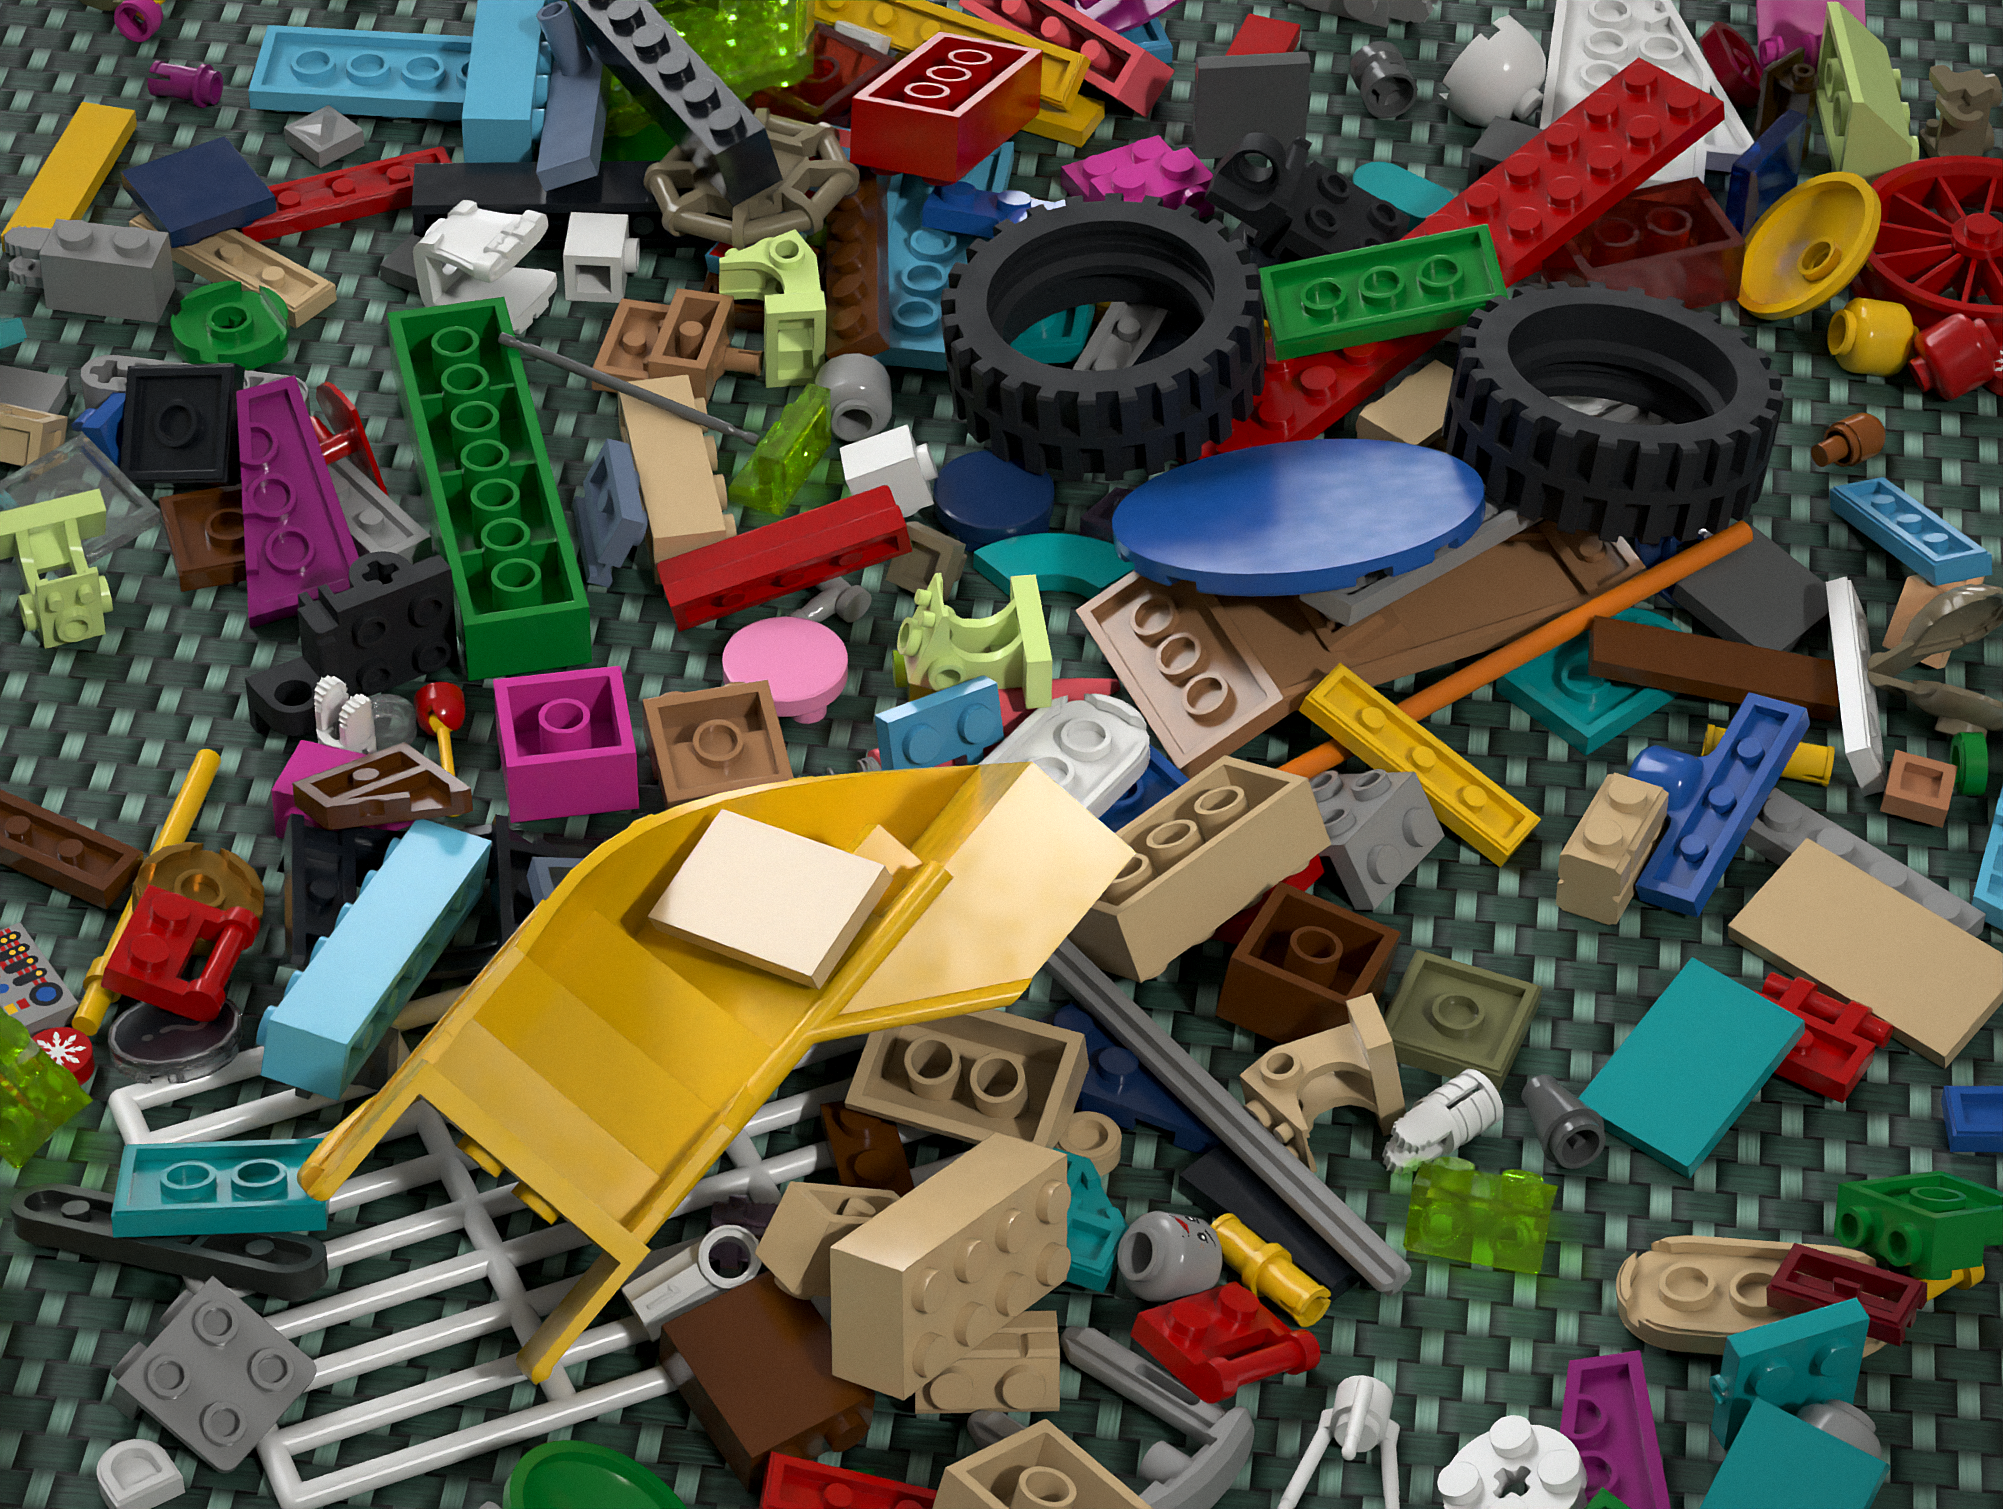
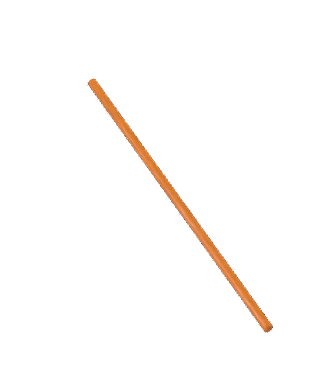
(1542, 640)

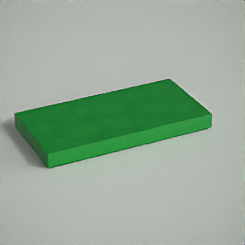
(1380, 291)

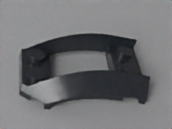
(328, 865)

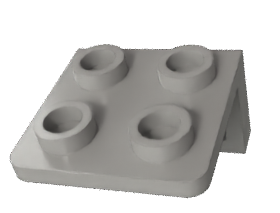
(1376, 829)
(213, 1375)

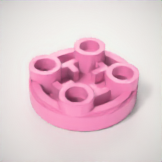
(797, 657)

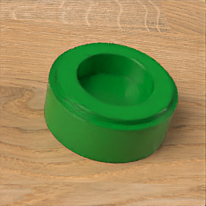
(1971, 757)

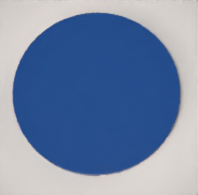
(1298, 516)

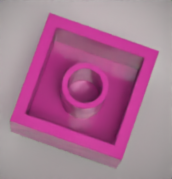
(566, 744)

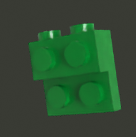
(1920, 1221)

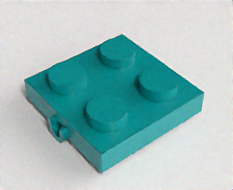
(1789, 1365)

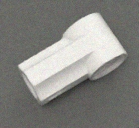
(687, 1280)

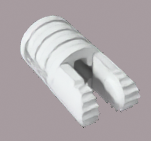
(342, 720)
(1443, 1121)

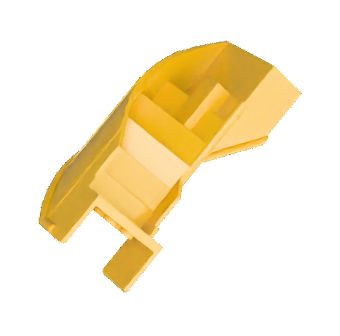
(630, 1059)

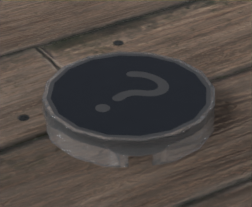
(164, 1043)

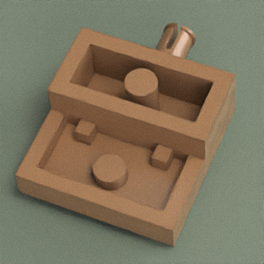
(675, 340)

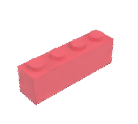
(1116, 63)

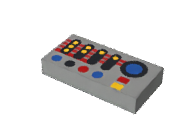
(30, 984)

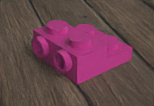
(1142, 170)

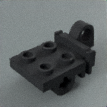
(1299, 205)
(372, 637)

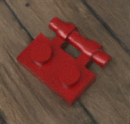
(1836, 1038)

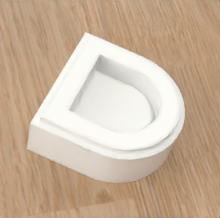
(137, 1475)

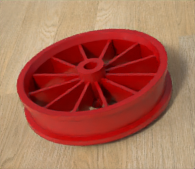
(1942, 248)

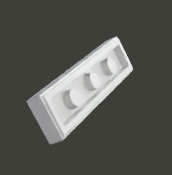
(1855, 691)

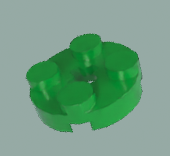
(257, 323)

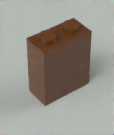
(763, 1378)

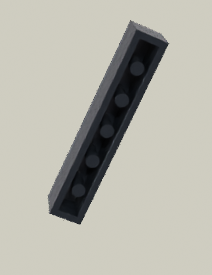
(681, 94)
(516, 188)

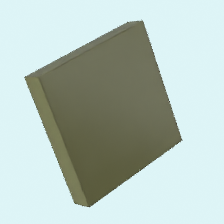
(1459, 1018)

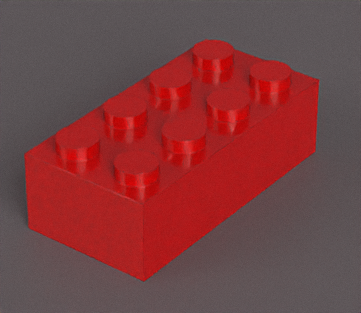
(945, 107)

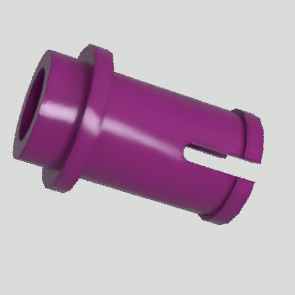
(189, 83)

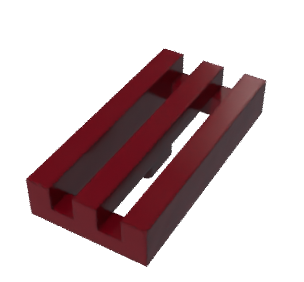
(1802, 1293)

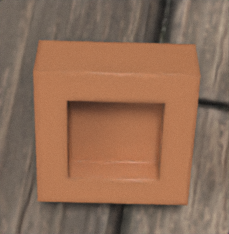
(1918, 788)

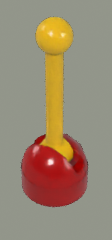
(447, 715)

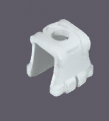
(481, 259)

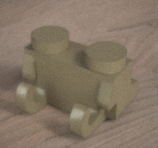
(1965, 113)

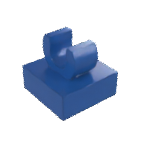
(105, 426)

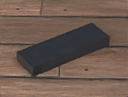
(1226, 1184)

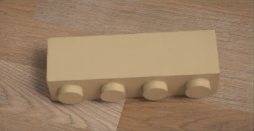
(674, 472)

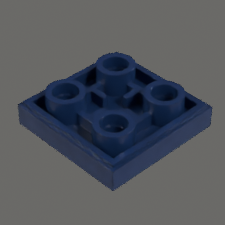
(199, 192)

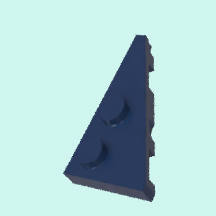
(1126, 1088)

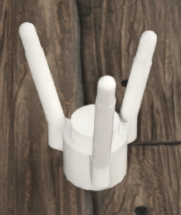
(1358, 1424)

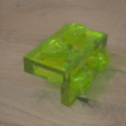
(34, 1094)
(1480, 1215)

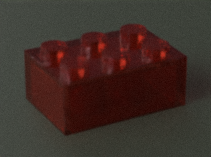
(1657, 240)

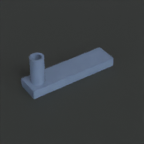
(575, 103)

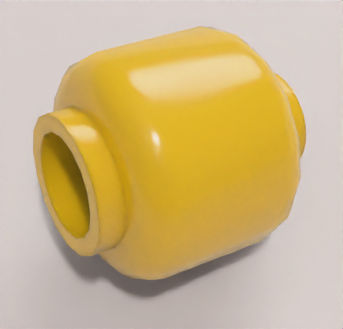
(1872, 337)

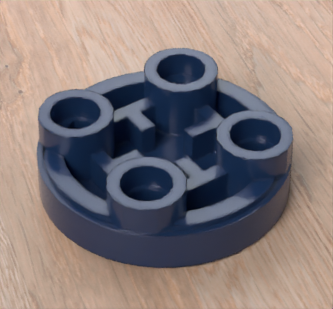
(991, 499)

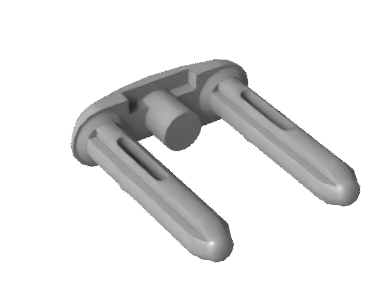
(1173, 1476)

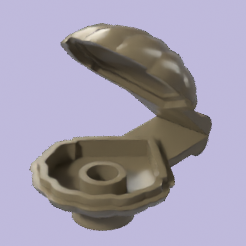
(1941, 626)

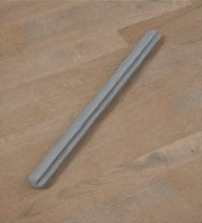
(1229, 1120)

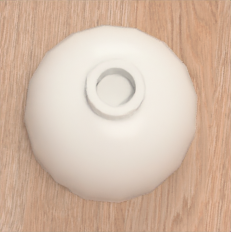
(1497, 76)

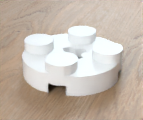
(1510, 1455)

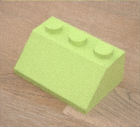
(1861, 100)

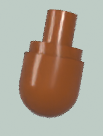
(1850, 441)

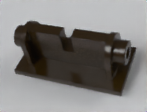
(1787, 86)

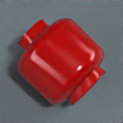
(1954, 356)

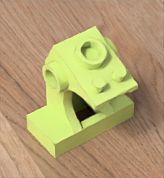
(763, 273)
(48, 539)
(1004, 647)

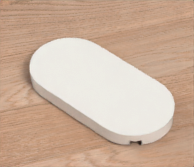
(1084, 745)

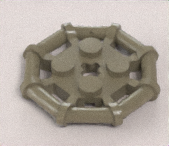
(761, 214)

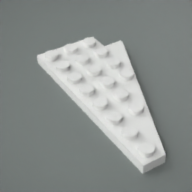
(1603, 37)

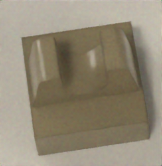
(930, 555)

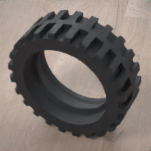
(1119, 415)
(1600, 470)

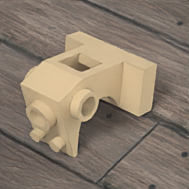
(1326, 1071)

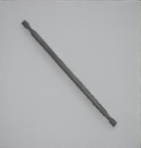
(629, 389)

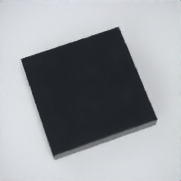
(181, 425)

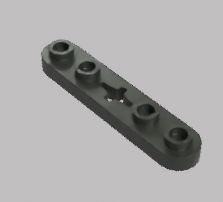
(80, 1222)

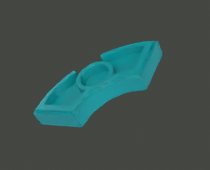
(1058, 560)

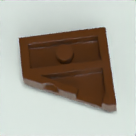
(382, 789)

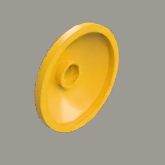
(1809, 245)

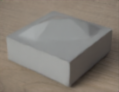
(324, 136)

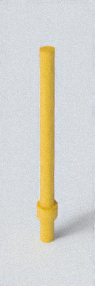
(175, 831)

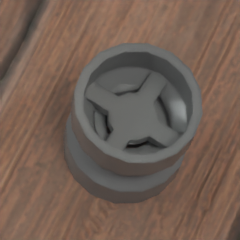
(1383, 79)

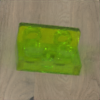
(786, 454)

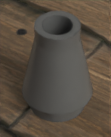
(1564, 1124)

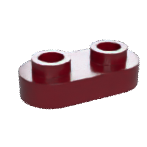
(1733, 64)

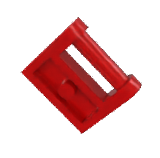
(160, 943)
(1218, 1325)

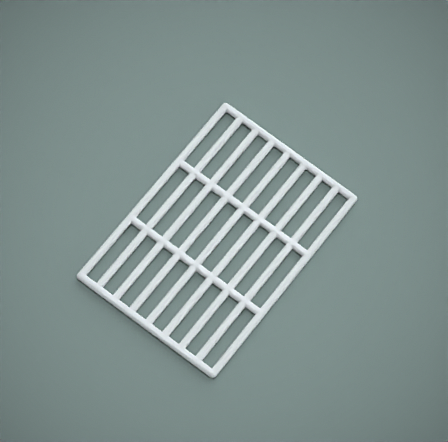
(491, 1259)

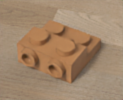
(714, 741)

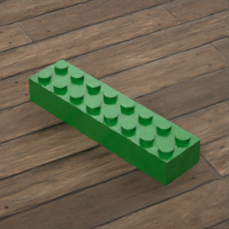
(489, 489)

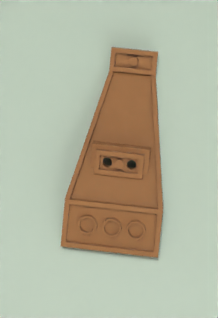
(1232, 666)

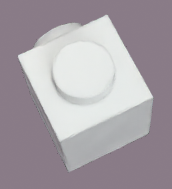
(598, 257)
(894, 462)

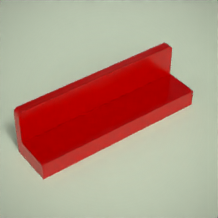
(784, 557)

